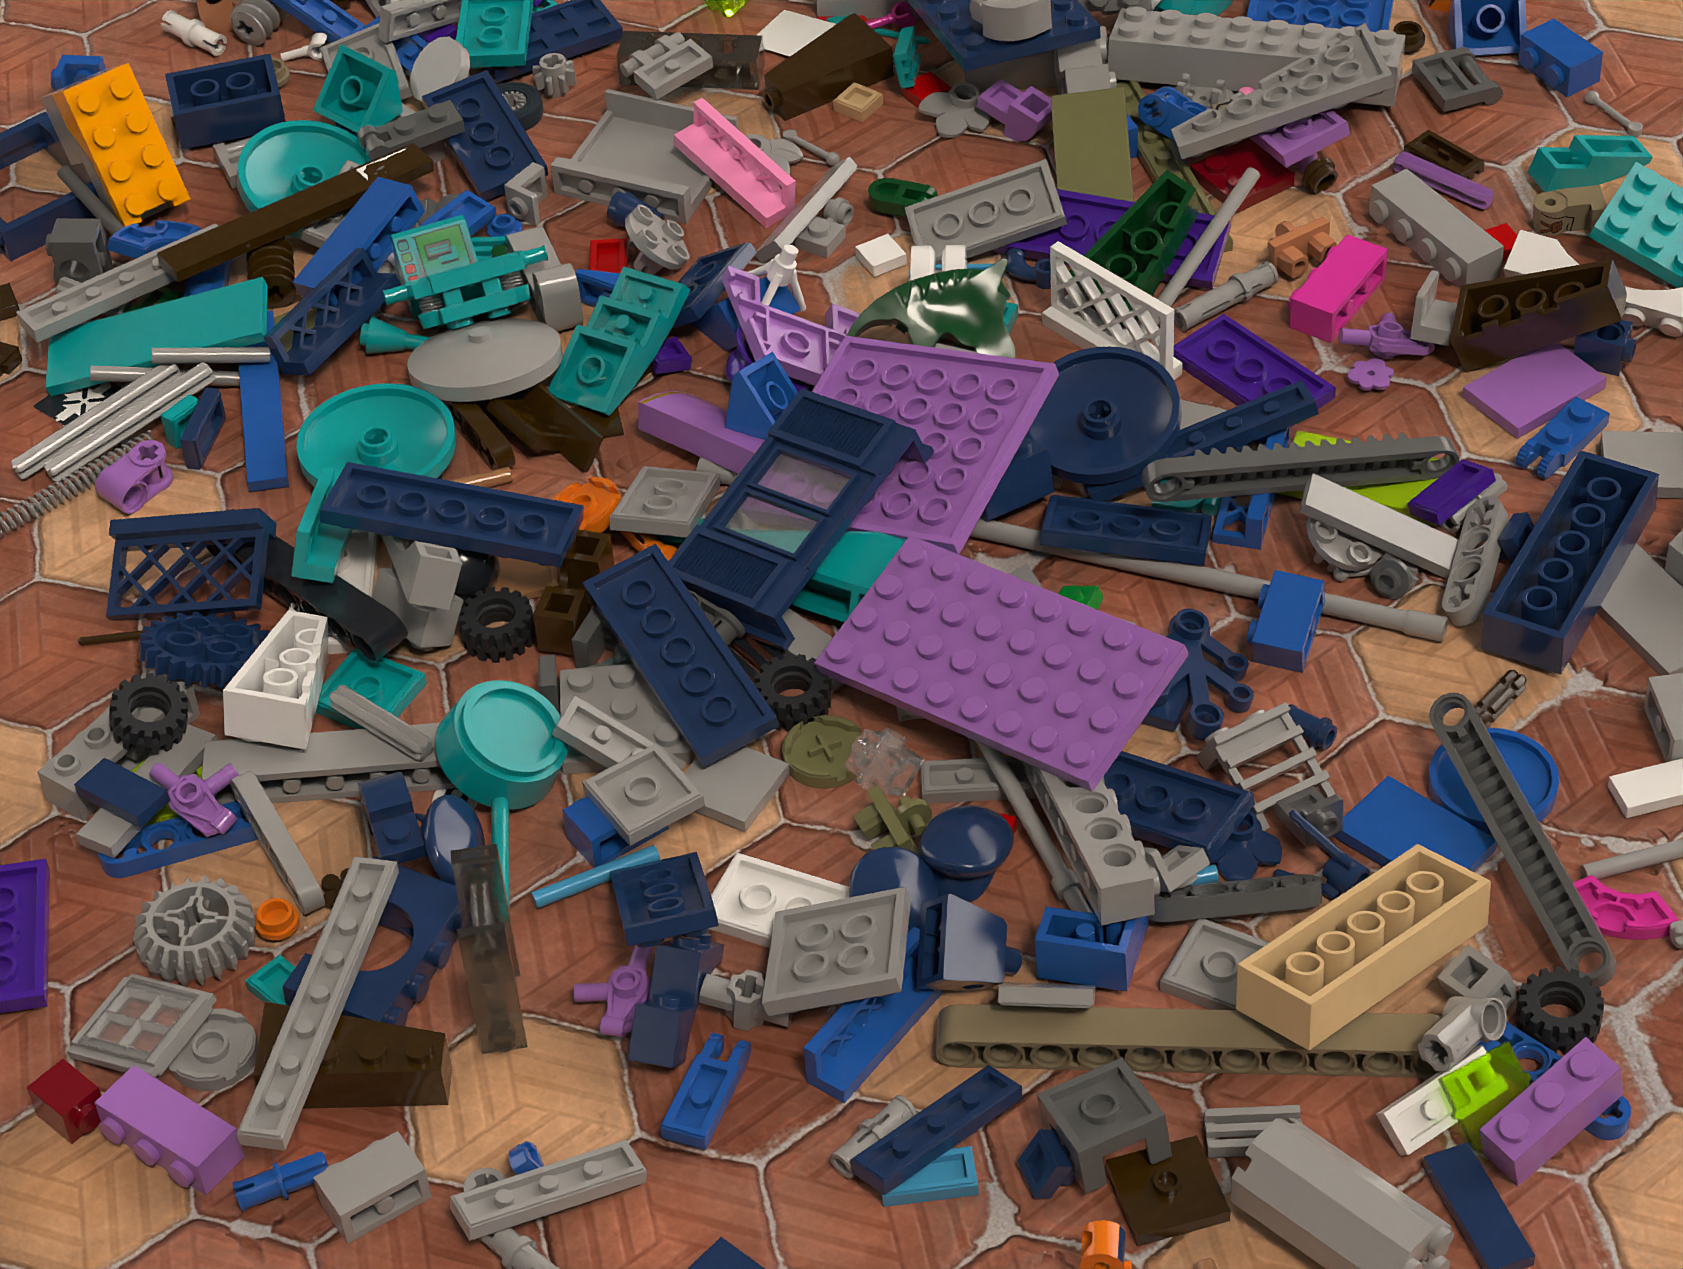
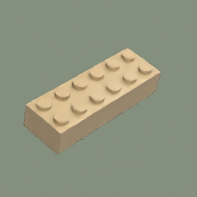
(1362, 946)

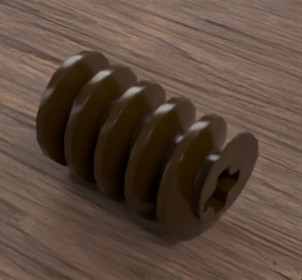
(276, 266)

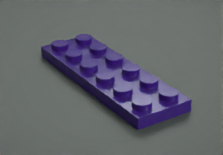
(1093, 215)

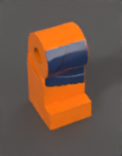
(1103, 1246)

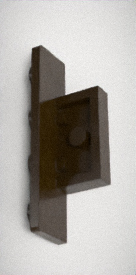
(547, 424)

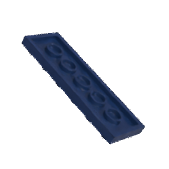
(452, 514)
(680, 655)

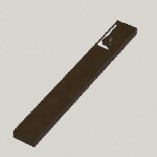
(290, 213)

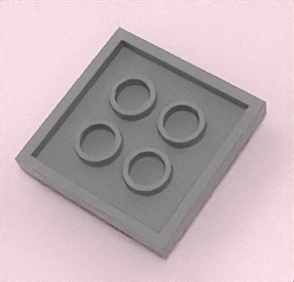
(627, 699)
(837, 952)

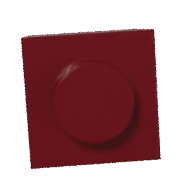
(66, 1101)

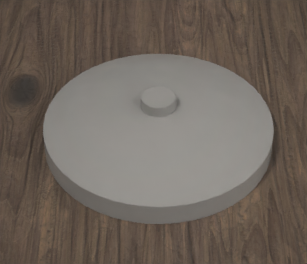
(485, 359)

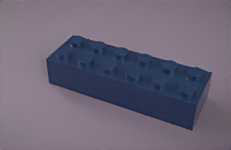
(1569, 562)

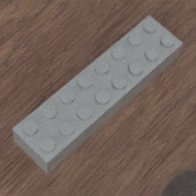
(1235, 50)

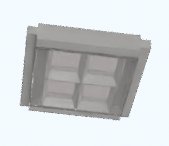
(142, 1025)

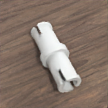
(193, 33)

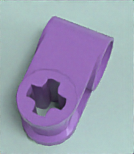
(135, 481)

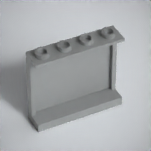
(636, 154)

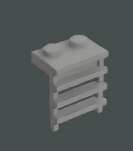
(1255, 737)

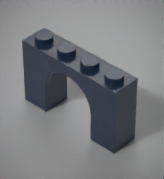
(429, 917)

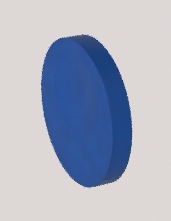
(1529, 765)

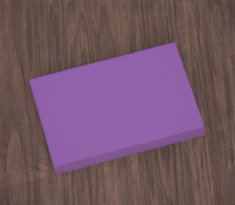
(1533, 388)

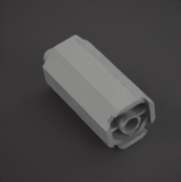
(1335, 1205)

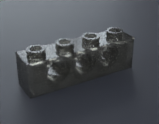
(735, 58)

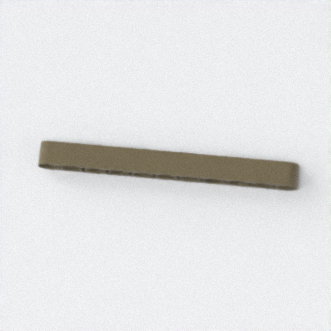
(1174, 1041)

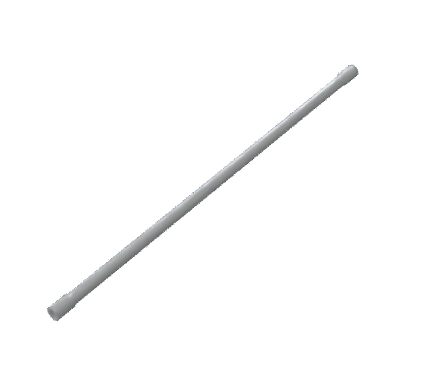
(1408, 621)

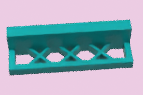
(317, 544)

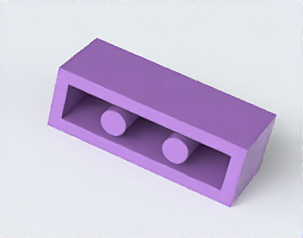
(1552, 1111)
(169, 1130)

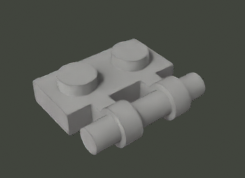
(667, 64)

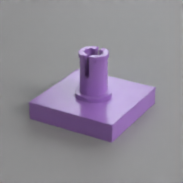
(1301, 140)

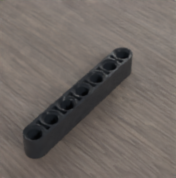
(351, 614)

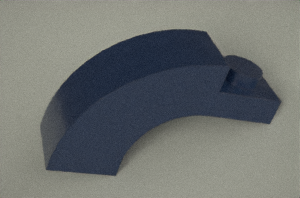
(392, 818)

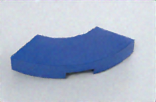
(138, 241)

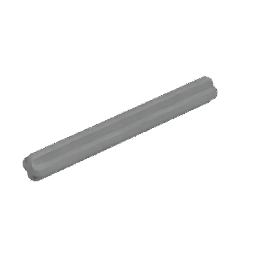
(150, 382)
(129, 422)

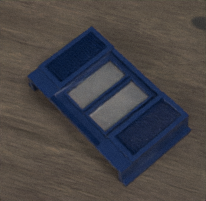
(791, 509)

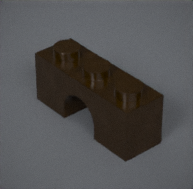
(566, 606)

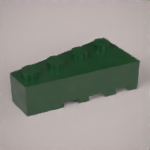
(1146, 236)

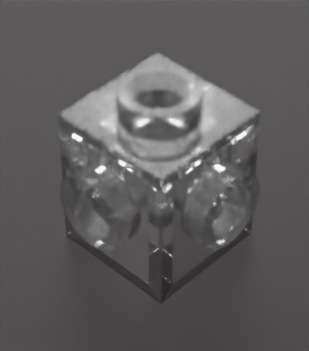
(883, 761)

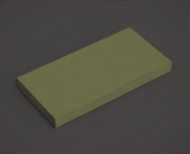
(1093, 143)

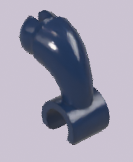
(1021, 270)

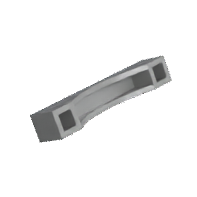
(425, 572)

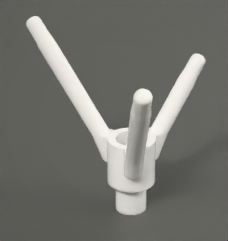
(781, 272)

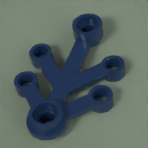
(1205, 717)

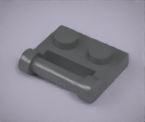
(1448, 85)

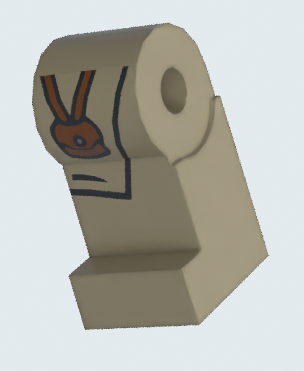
(1567, 210)

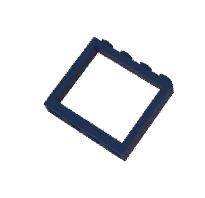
(31, 229)

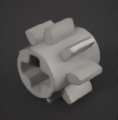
(554, 75)

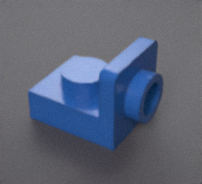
(75, 68)

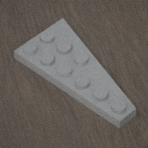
(1292, 94)

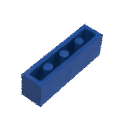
(380, 212)

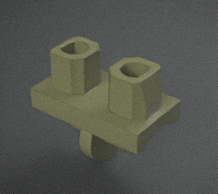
(880, 815)

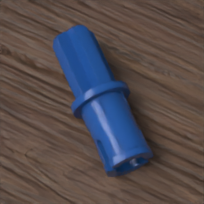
(279, 1180)

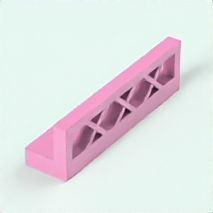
(729, 161)

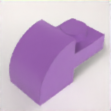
(1020, 111)

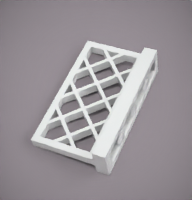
(1087, 328)

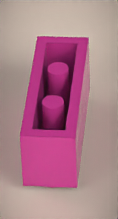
(1337, 288)

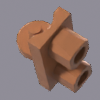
(1298, 245)

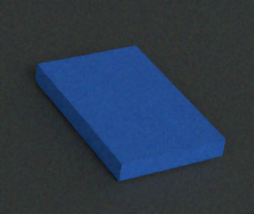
(1399, 818)

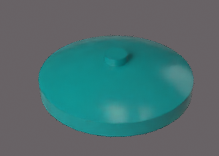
(293, 158)
(379, 428)

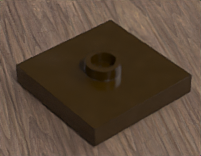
(1168, 1195)

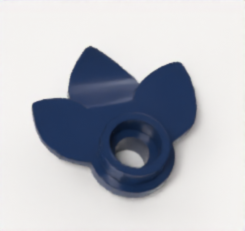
(1246, 849)

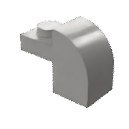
(1012, 18)

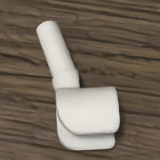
(312, 50)

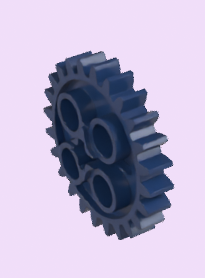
(199, 647)

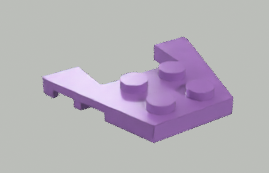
(797, 343)

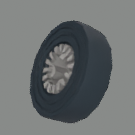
(524, 102)

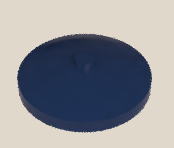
(1107, 415)

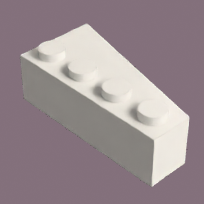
(280, 684)

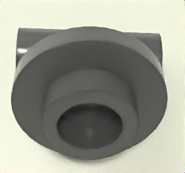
(1392, 577)

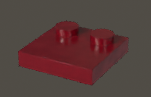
(1224, 169)

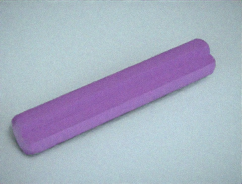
(1445, 181)

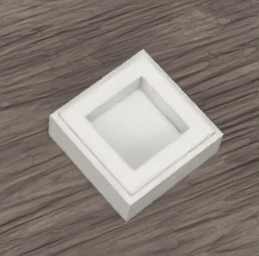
(881, 255)

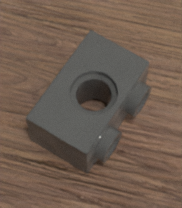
(78, 249)

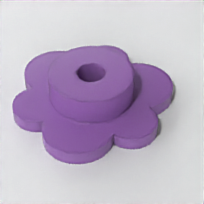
(1371, 374)

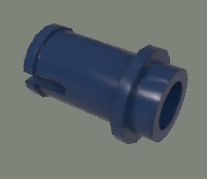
(1317, 731)

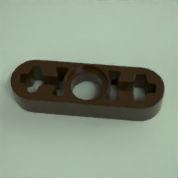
(481, 434)

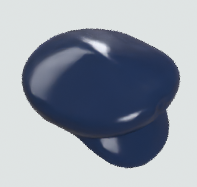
(447, 827)
(965, 849)
(892, 869)

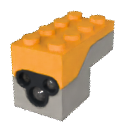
(118, 141)

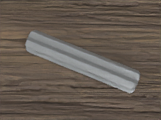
(381, 722)

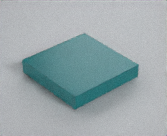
(382, 682)

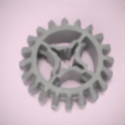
(194, 930)

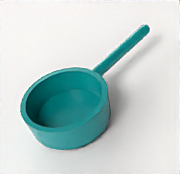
(501, 752)

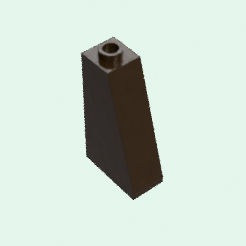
(827, 68)

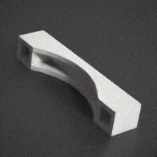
(1643, 307)

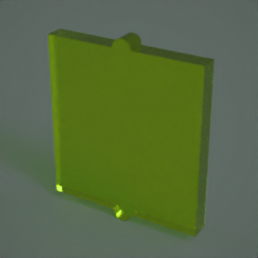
(1483, 1089)

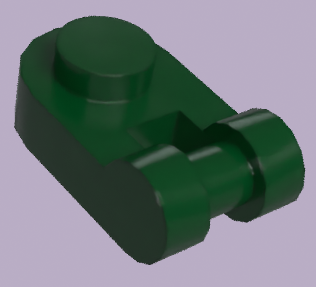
(893, 195)

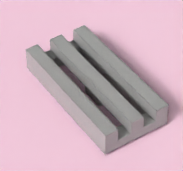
(1241, 1122)

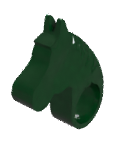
(950, 305)

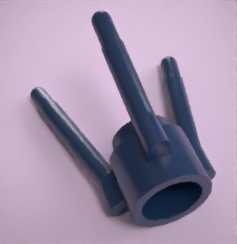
(1340, 870)

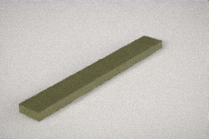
(1161, 154)

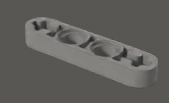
(1483, 559)
(277, 842)

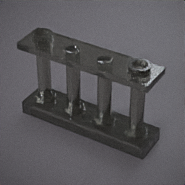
(489, 948)

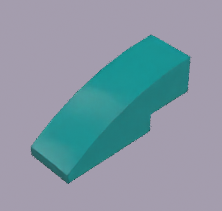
(1587, 161)

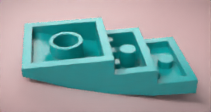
(618, 341)

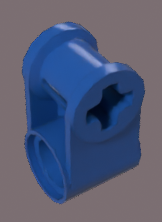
(1169, 110)

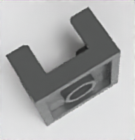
(1102, 1115)

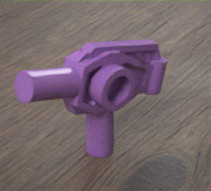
(1386, 339)
(194, 798)
(624, 990)

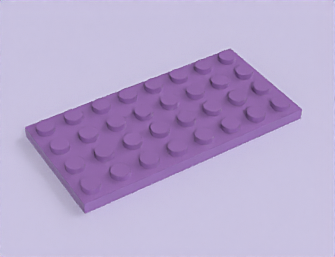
(1002, 661)

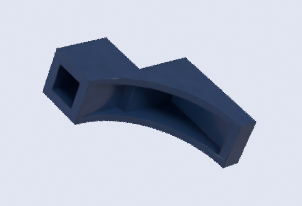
(666, 1019)

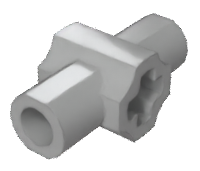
(740, 999)

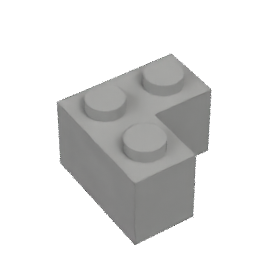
(1081, 68)

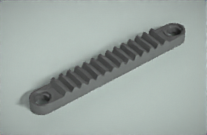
(1291, 467)
(1522, 838)

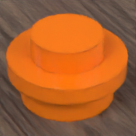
(276, 919)

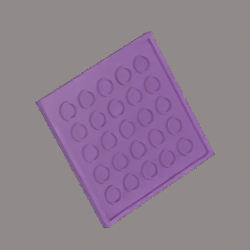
(961, 405)

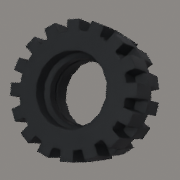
(502, 640)
(794, 674)
(143, 734)
(1565, 990)

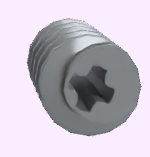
(256, 20)

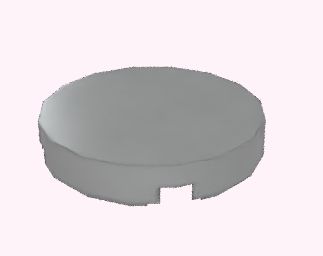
(438, 66)
(217, 1053)

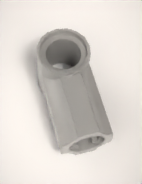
(1461, 1029)

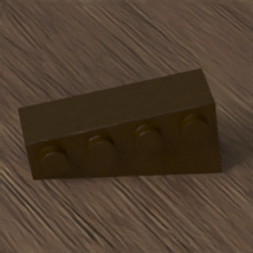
(1534, 311)
(369, 1063)

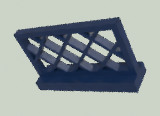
(196, 532)

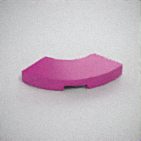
(1626, 914)

